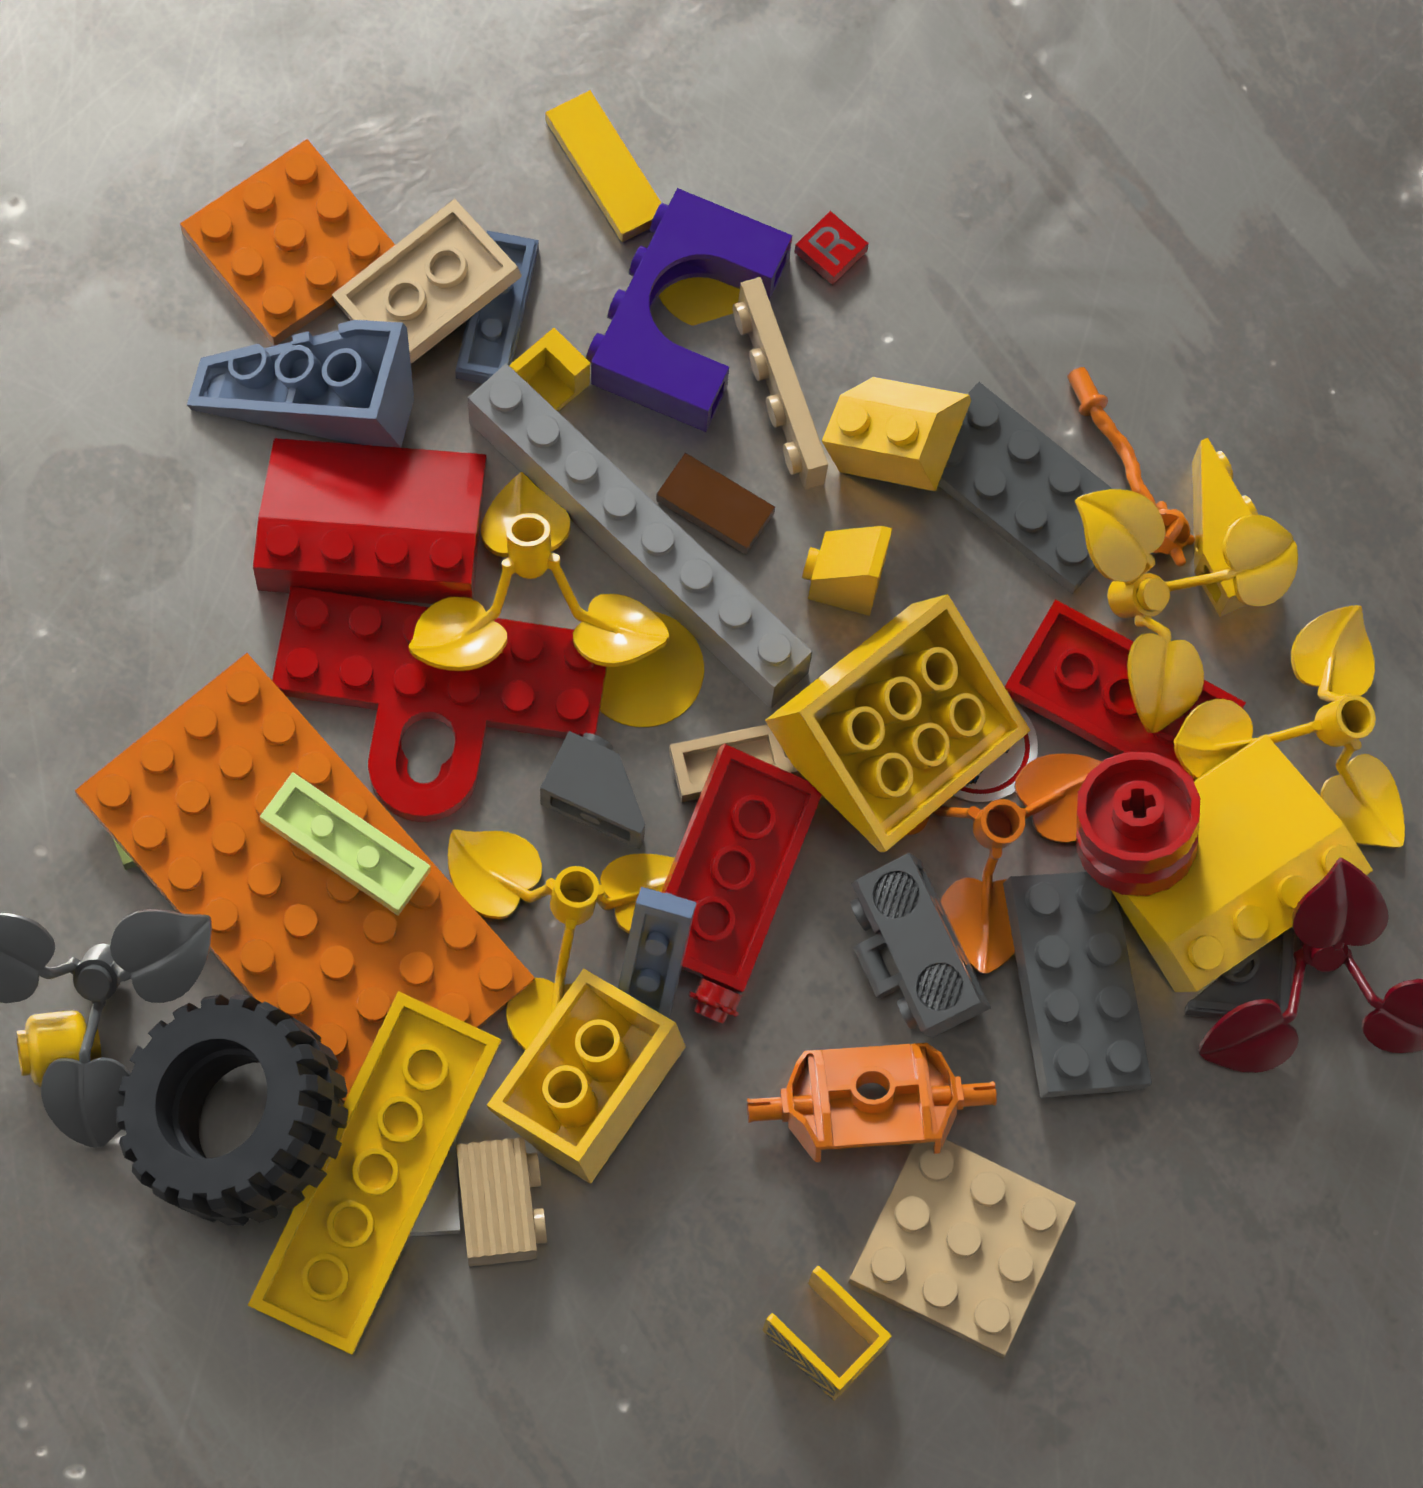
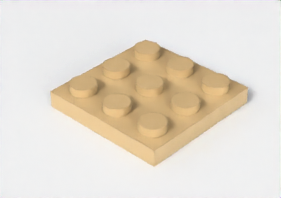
(962, 1244)

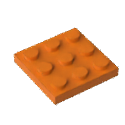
(287, 240)

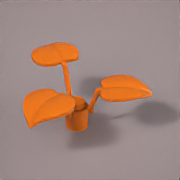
(978, 907)

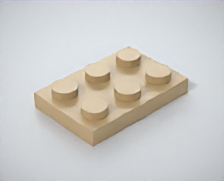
(431, 279)

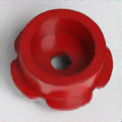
(715, 1001)

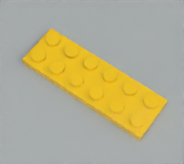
(395, 1141)

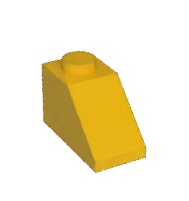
(848, 567)

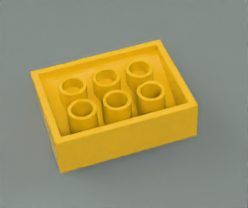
(900, 722)
(1258, 853)

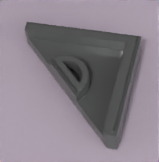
(1259, 976)

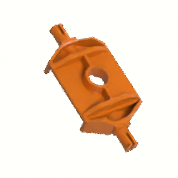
(831, 1114)

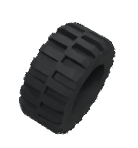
(174, 1080)

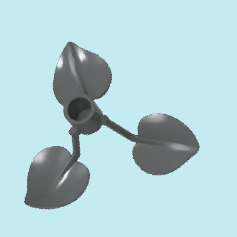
(151, 947)

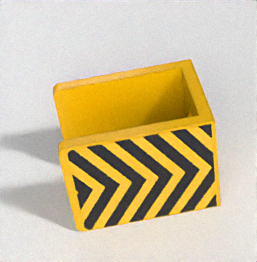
(853, 1314)

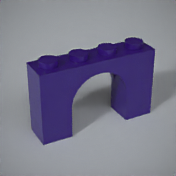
(688, 242)

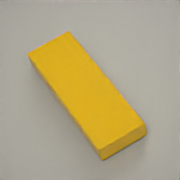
(604, 164)

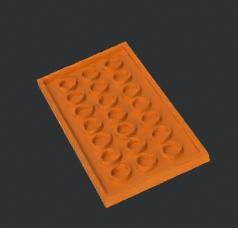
(281, 921)

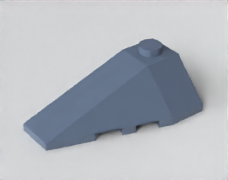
(329, 385)

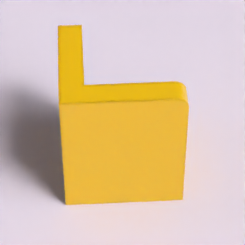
(554, 369)

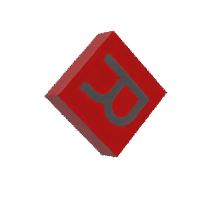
(831, 247)

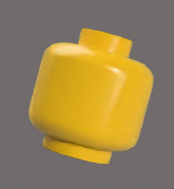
(50, 1038)

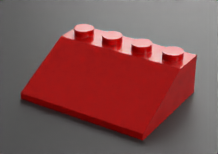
(370, 521)

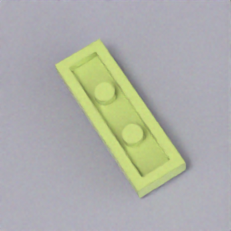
(345, 843)

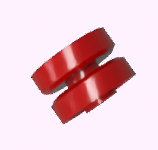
(1137, 823)

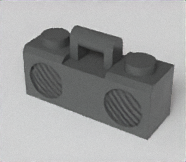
(931, 962)

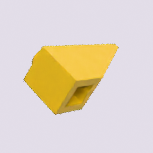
(1215, 509)

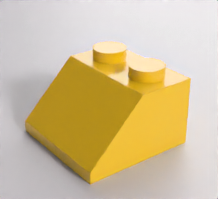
(895, 431)

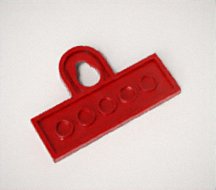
(360, 657)

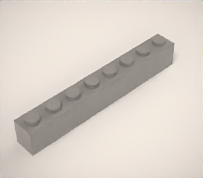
(639, 536)

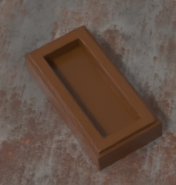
(715, 503)

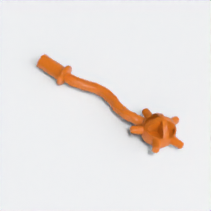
(1092, 404)

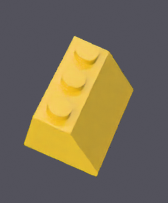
(587, 1075)

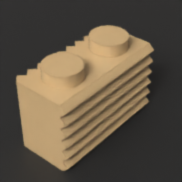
(498, 1201)

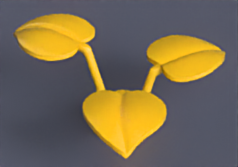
(526, 529)
(1120, 536)
(1339, 660)
(501, 868)

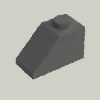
(593, 788)

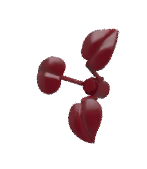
(1328, 918)

